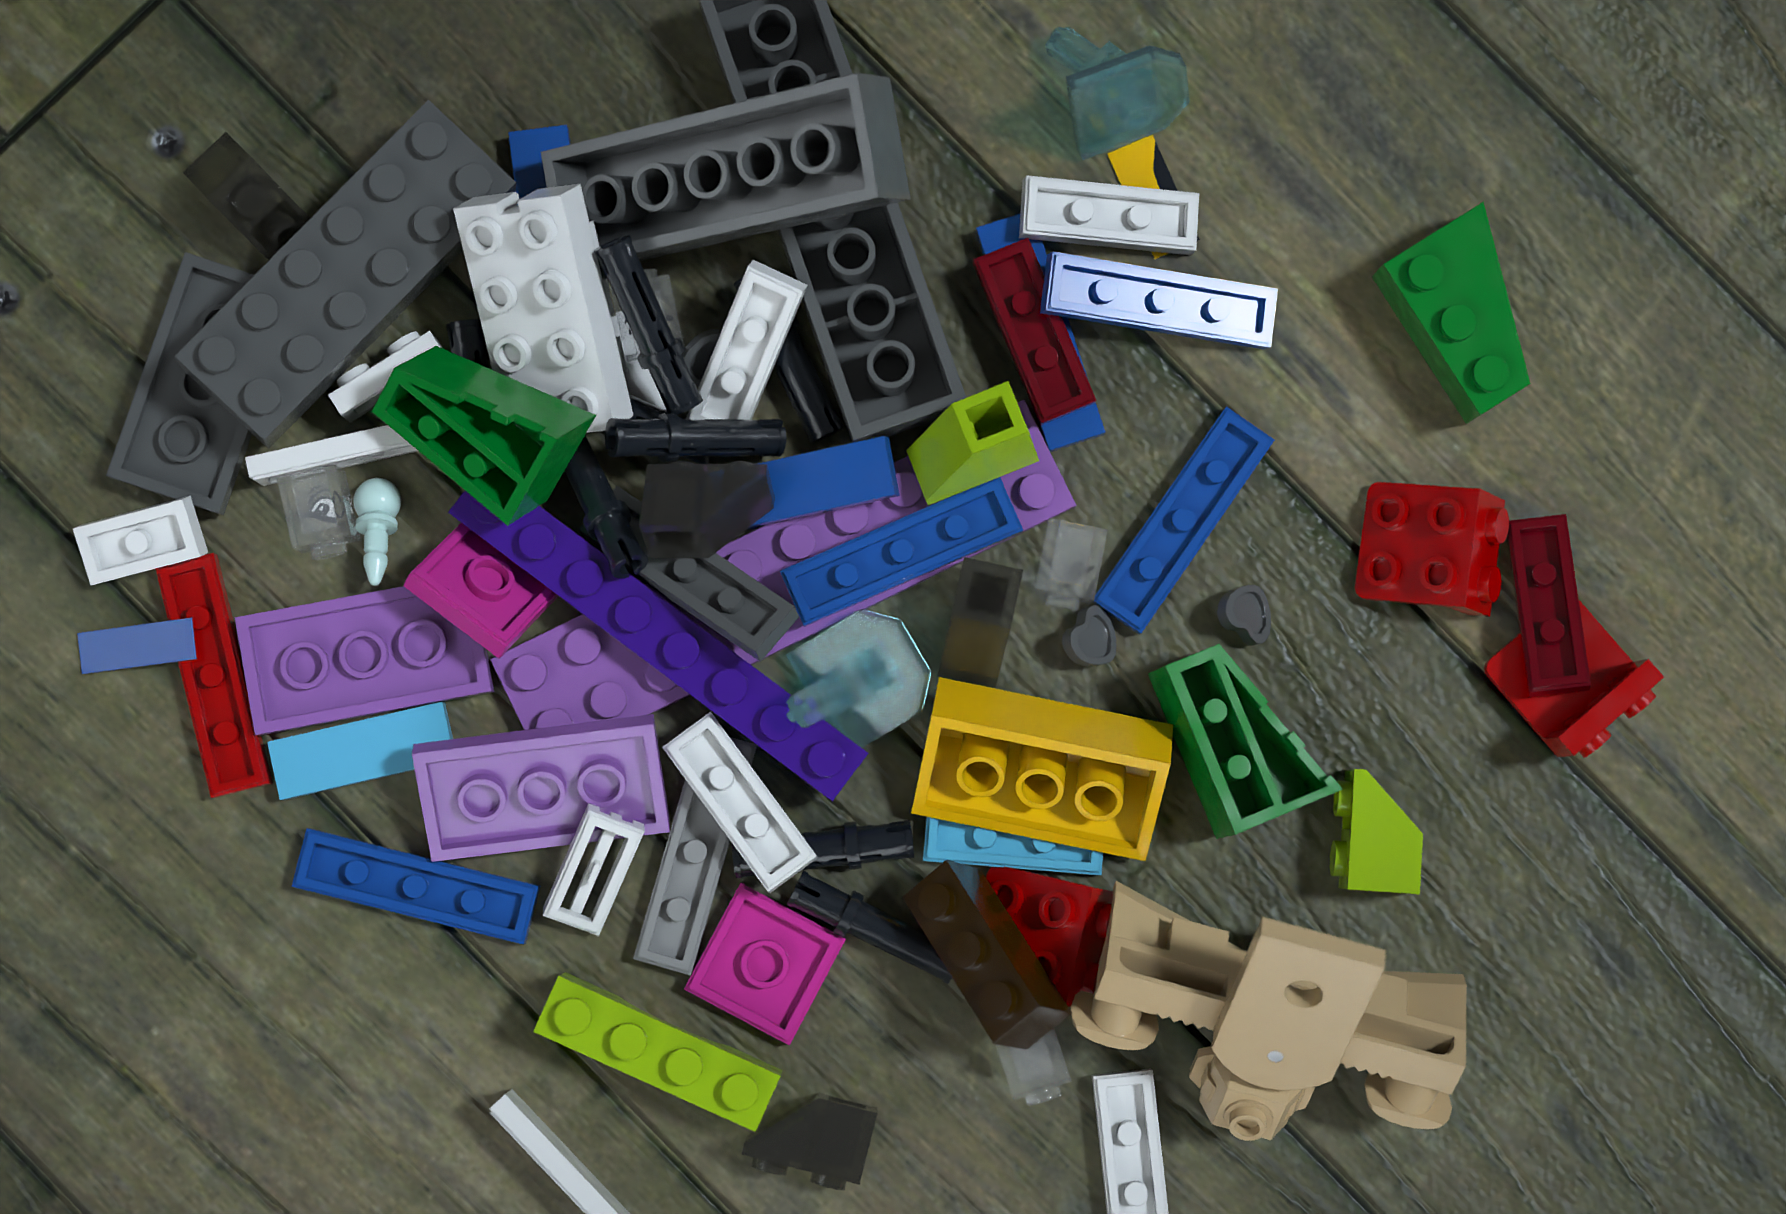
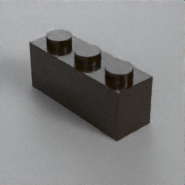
(986, 955)

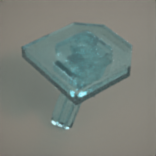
(1118, 94)
(859, 677)

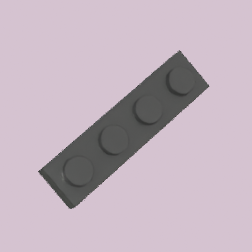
(714, 592)

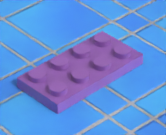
(354, 660)
(536, 784)

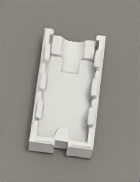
(545, 297)

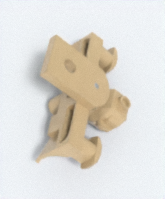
(1278, 1016)

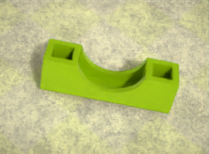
(657, 1051)

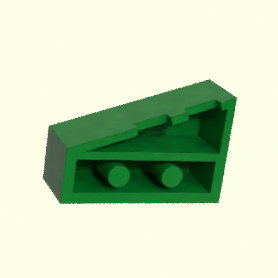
(1459, 313)
(483, 429)
(1234, 744)

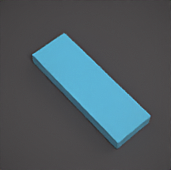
(355, 750)
(993, 848)

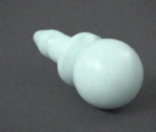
(377, 505)

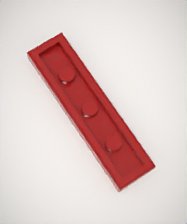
(216, 680)

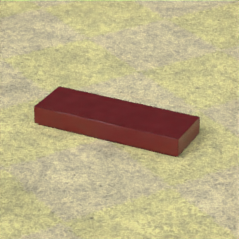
(1034, 339)
(1548, 606)

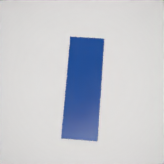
(137, 645)

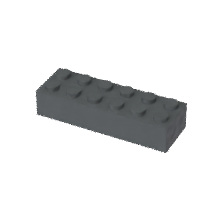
(741, 167)
(342, 276)

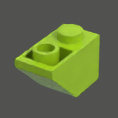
(972, 444)
(1378, 840)

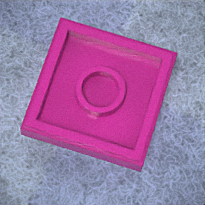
(479, 590)
(765, 963)

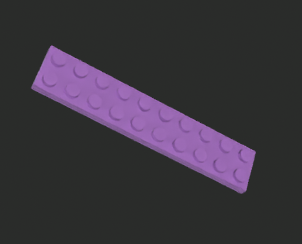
(590, 676)

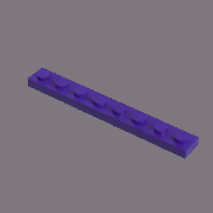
(668, 642)

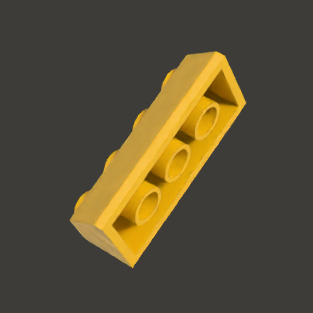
(1043, 769)

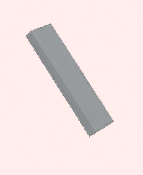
(685, 882)

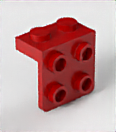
(1432, 546)
(1578, 719)
(1060, 923)

